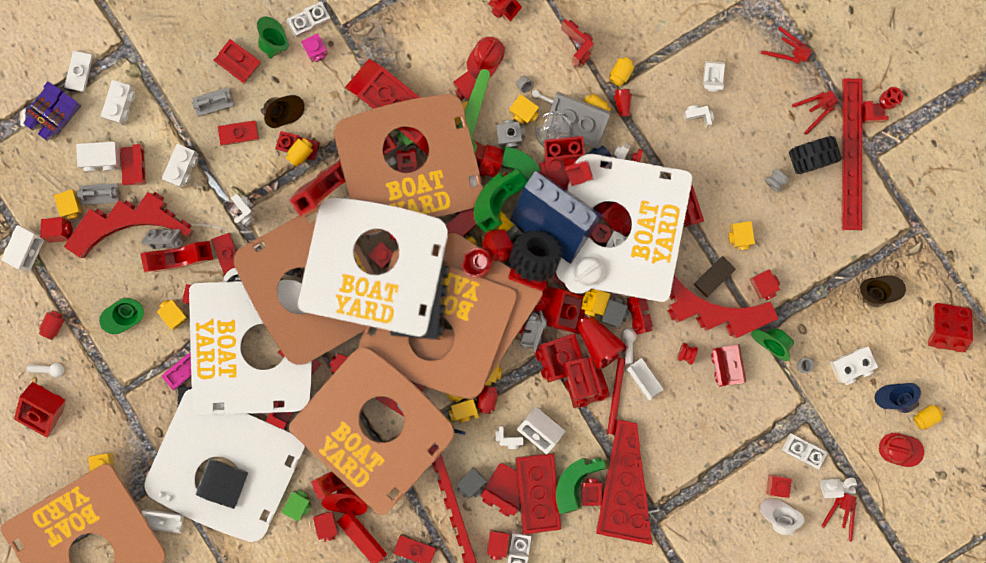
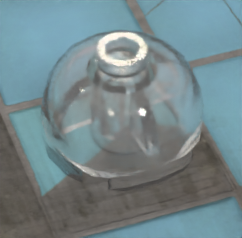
(553, 126)

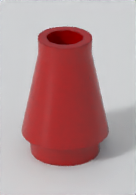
(623, 101)

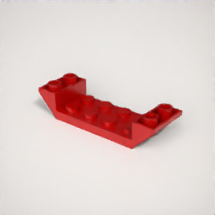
(380, 88)
(560, 154)

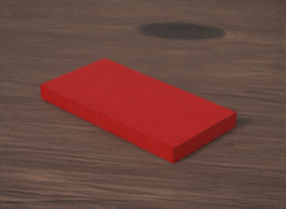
(537, 493)

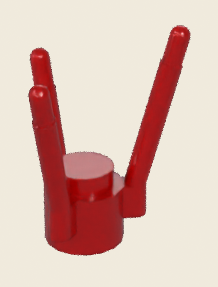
(800, 51)
(826, 101)
(848, 504)

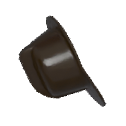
(282, 110)
(882, 290)

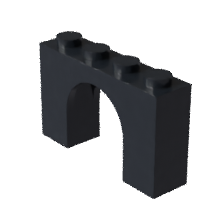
(435, 328)

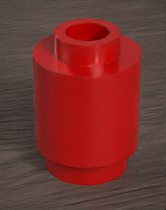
(51, 324)
(487, 400)

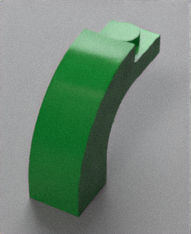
(516, 159)
(494, 195)
(568, 485)

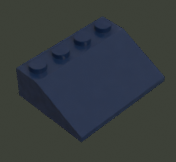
(557, 211)

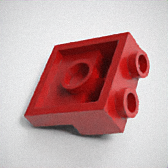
(555, 354)

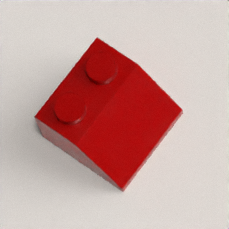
(564, 310)
(39, 409)

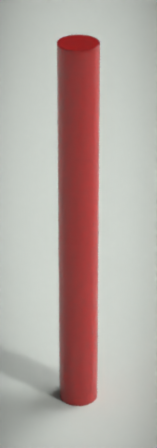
(616, 396)

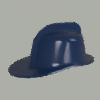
(899, 397)

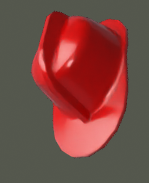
(486, 55)
(901, 449)
(343, 501)

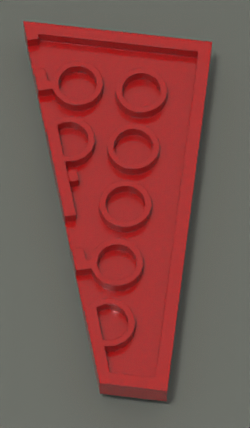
(624, 497)

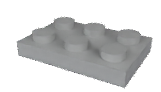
(586, 118)

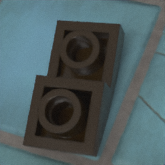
(714, 276)

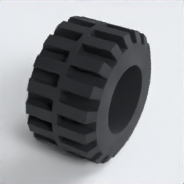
(815, 155)
(535, 255)

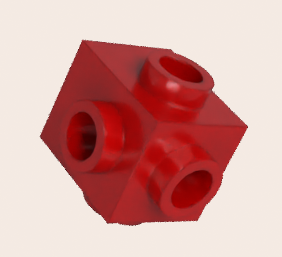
(505, 8)

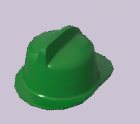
(271, 36)
(121, 316)
(775, 341)

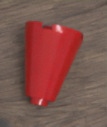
(600, 342)

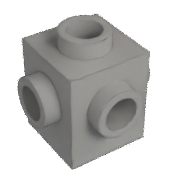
(505, 139)

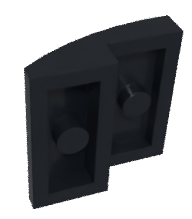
(221, 483)

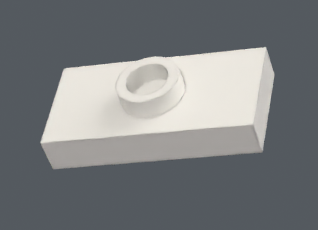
(78, 71)

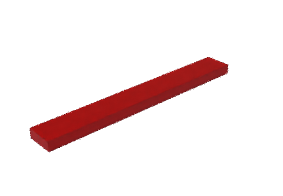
(852, 153)

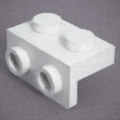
(245, 206)

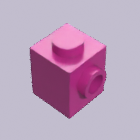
(315, 48)

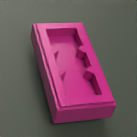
(178, 373)

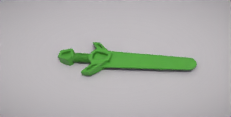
(474, 104)

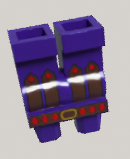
(52, 110)

